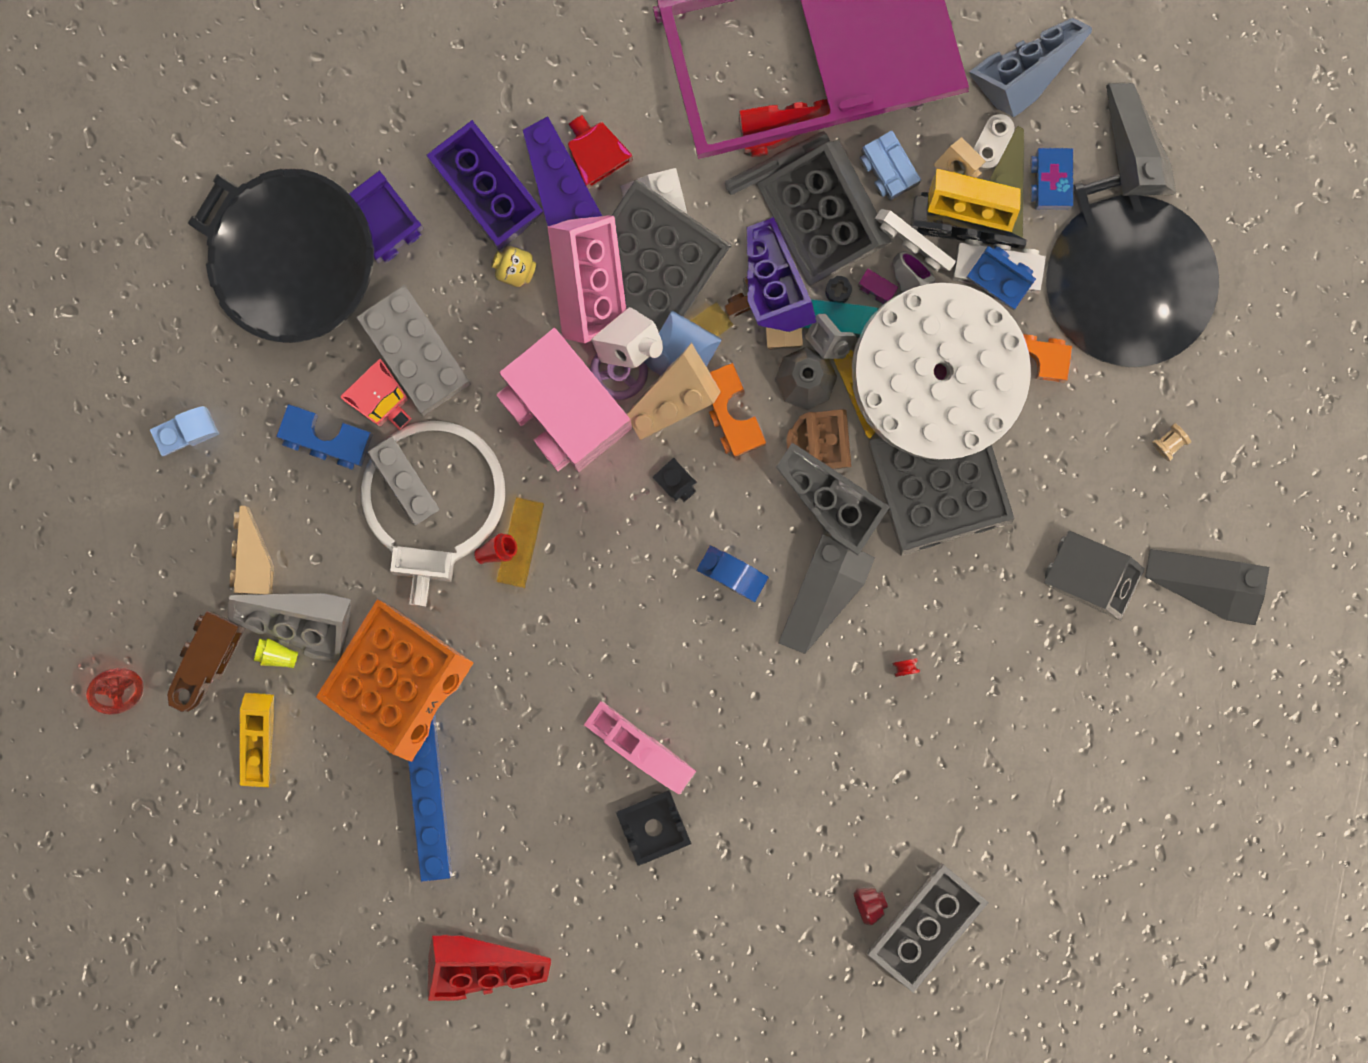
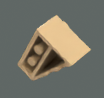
(674, 395)

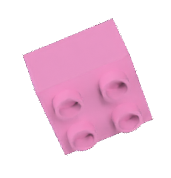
(565, 400)

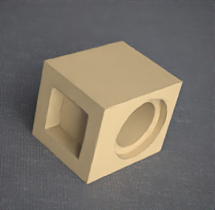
(964, 153)

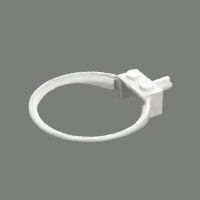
(430, 564)

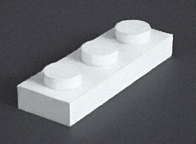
(914, 241)

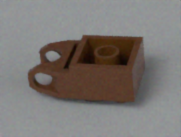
(204, 659)

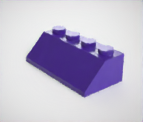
(485, 185)

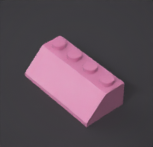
(586, 275)

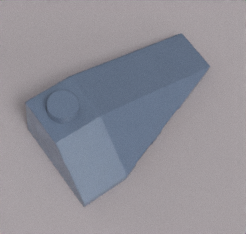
(1023, 74)

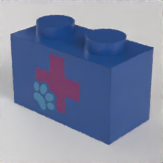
(1052, 179)

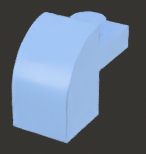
(184, 430)

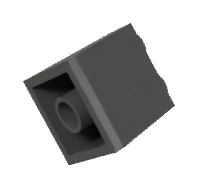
(1094, 574)

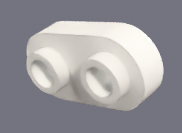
(993, 140)

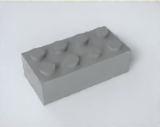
(413, 350)
(927, 927)

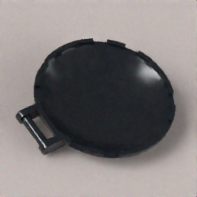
(286, 253)
(1131, 278)

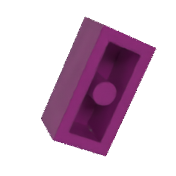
(877, 286)

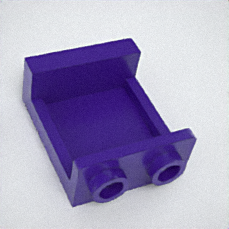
(387, 217)

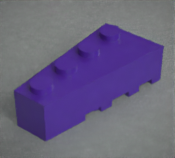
(556, 176)

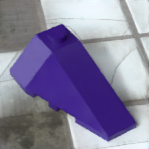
(774, 283)

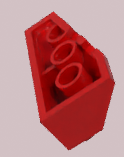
(770, 117)
(470, 965)

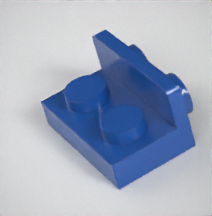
(1001, 276)

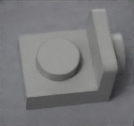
(828, 339)

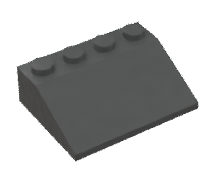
(823, 212)

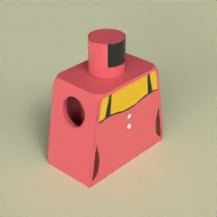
(378, 396)

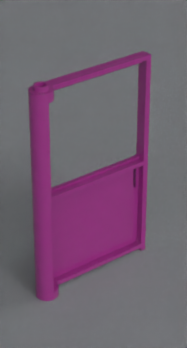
(868, 57)

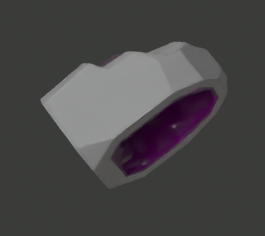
(911, 271)

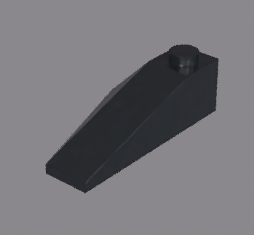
(954, 229)

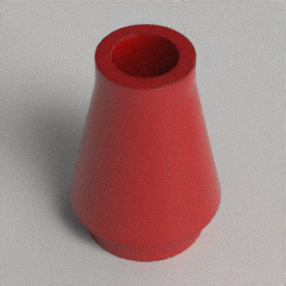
(498, 549)

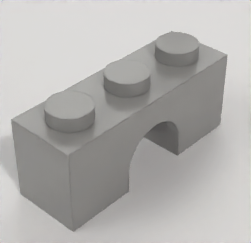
(402, 480)

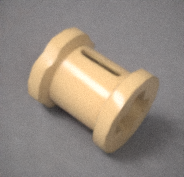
(1171, 442)

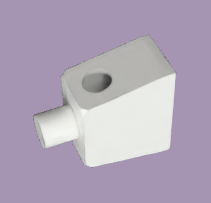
(628, 340)

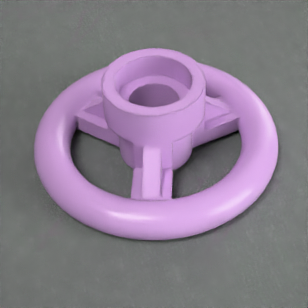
(635, 386)

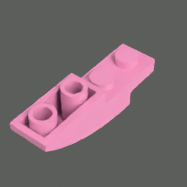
(640, 748)

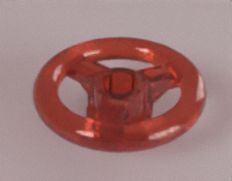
(113, 683)

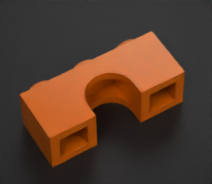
(1050, 357)
(739, 435)

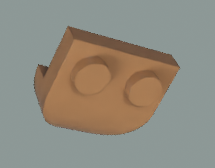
(823, 436)

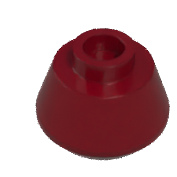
(870, 904)

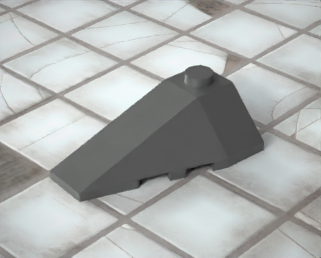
(1218, 585)
(827, 588)

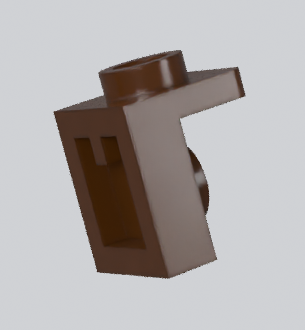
(737, 304)

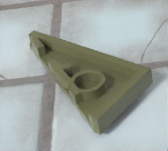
(1011, 171)

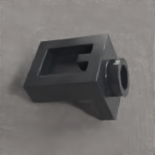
(675, 481)

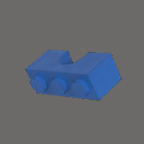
(299, 430)

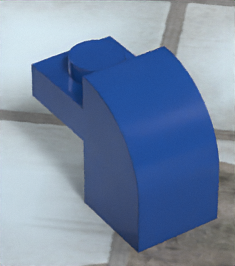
(732, 573)

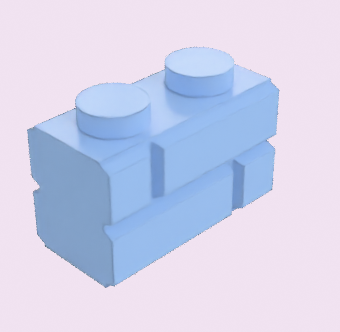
(890, 166)

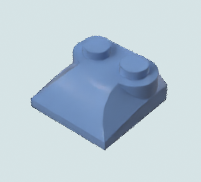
(676, 337)

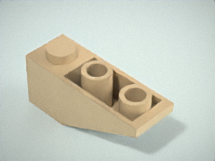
(253, 564)

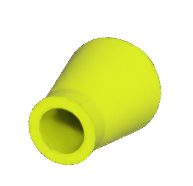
(274, 654)

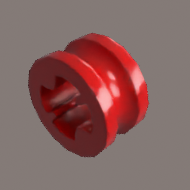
(906, 667)

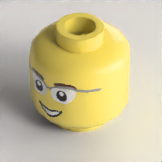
(513, 266)

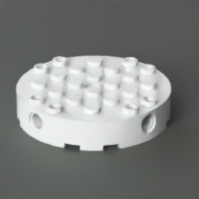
(983, 363)

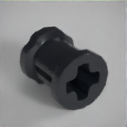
(833, 283)

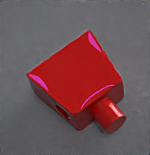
(596, 151)

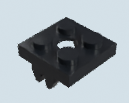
(646, 847)

